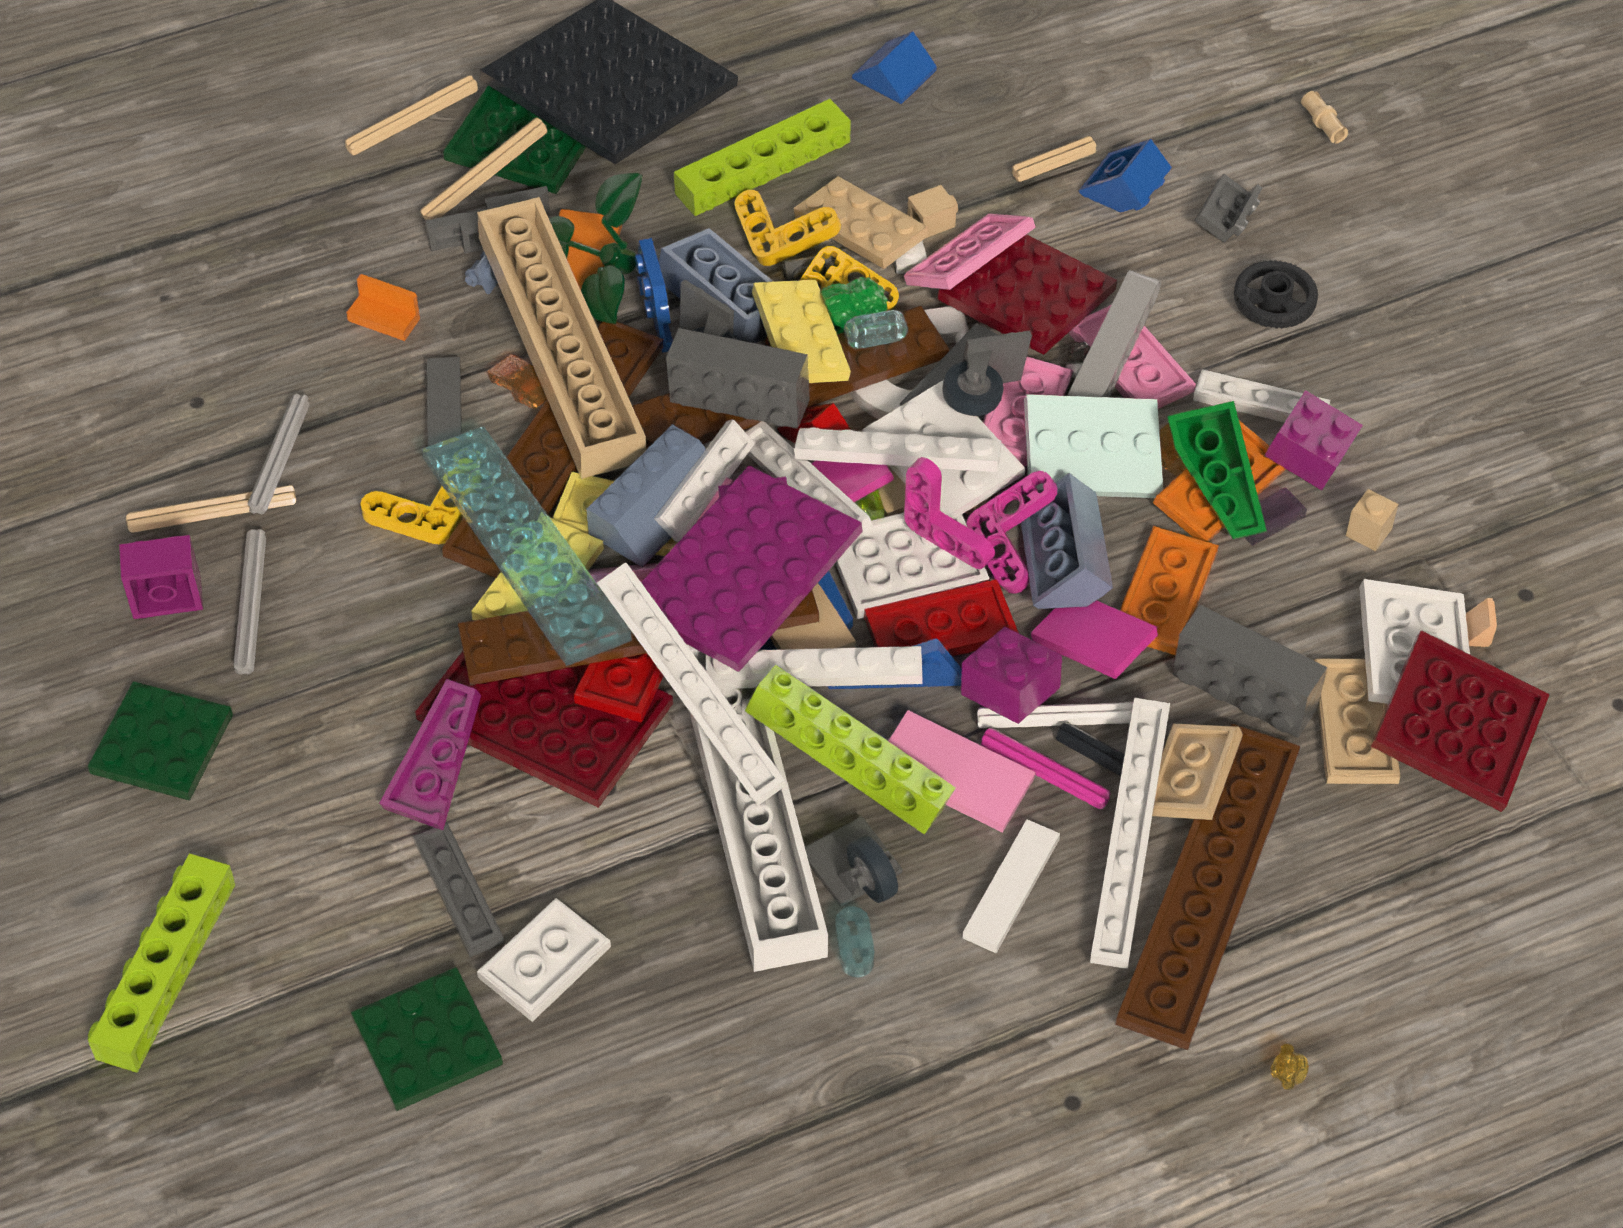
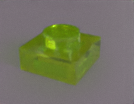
(873, 505)

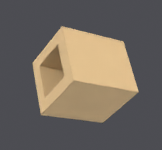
(934, 209)
(1371, 520)

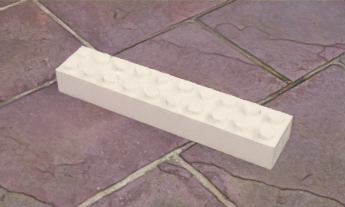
(764, 853)

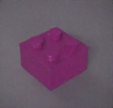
(1313, 440)
(161, 576)
(1011, 675)

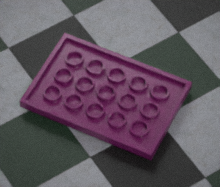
(748, 565)

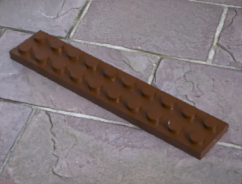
(867, 366)
(542, 453)
(517, 646)
(1207, 895)

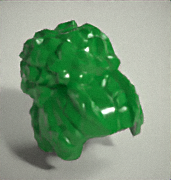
(852, 300)

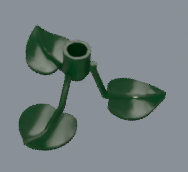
(606, 288)

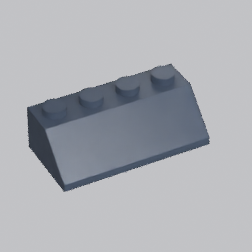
(721, 273)
(627, 508)
(1067, 549)

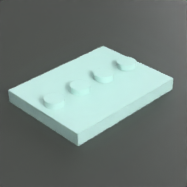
(1098, 440)

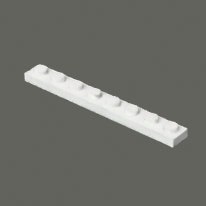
(692, 684)
(1130, 834)

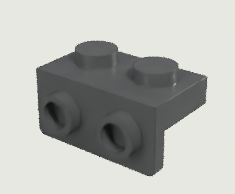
(1227, 208)

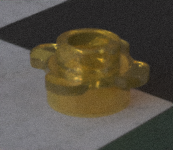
(1289, 1067)

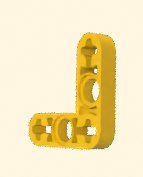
(779, 238)
(845, 266)
(435, 515)

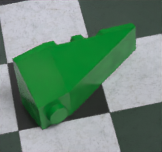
(1217, 458)

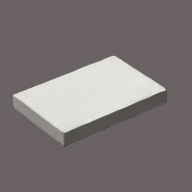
(544, 959)

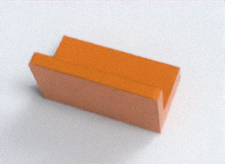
(384, 308)

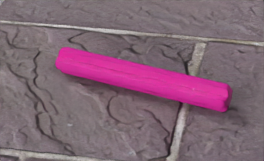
(1046, 768)

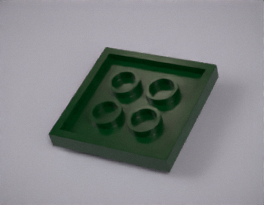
(160, 740)
(426, 1038)

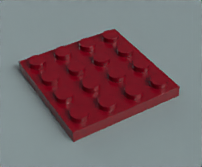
(1031, 291)
(1460, 721)

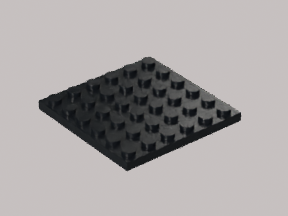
(608, 79)

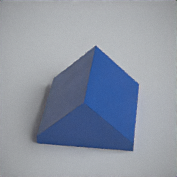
(897, 68)

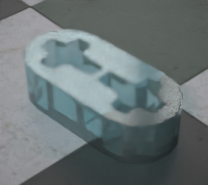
(875, 329)
(862, 940)

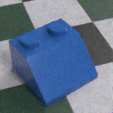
(1127, 177)

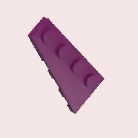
(432, 764)

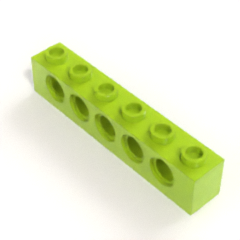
(762, 157)
(849, 749)
(129, 1044)

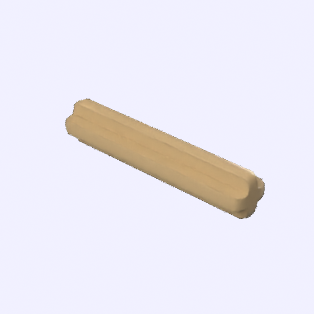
(1053, 159)

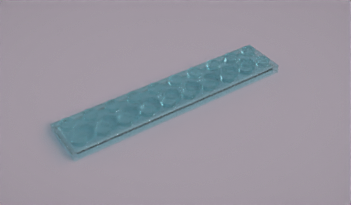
(527, 546)

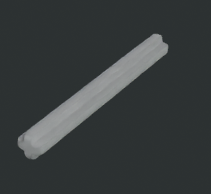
(278, 454)
(250, 602)

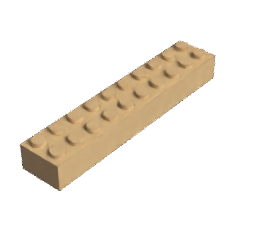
(561, 338)

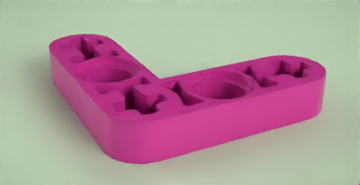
(925, 518)
(999, 523)

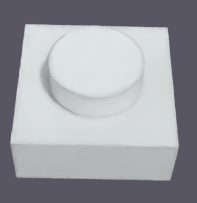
(910, 259)

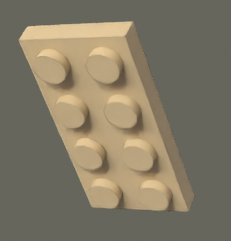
(867, 223)

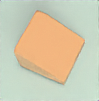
(1481, 624)

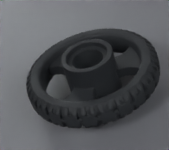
(1275, 296)

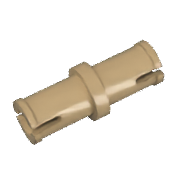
(1324, 117)

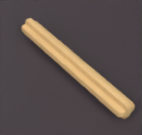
(411, 115)
(484, 170)
(203, 510)

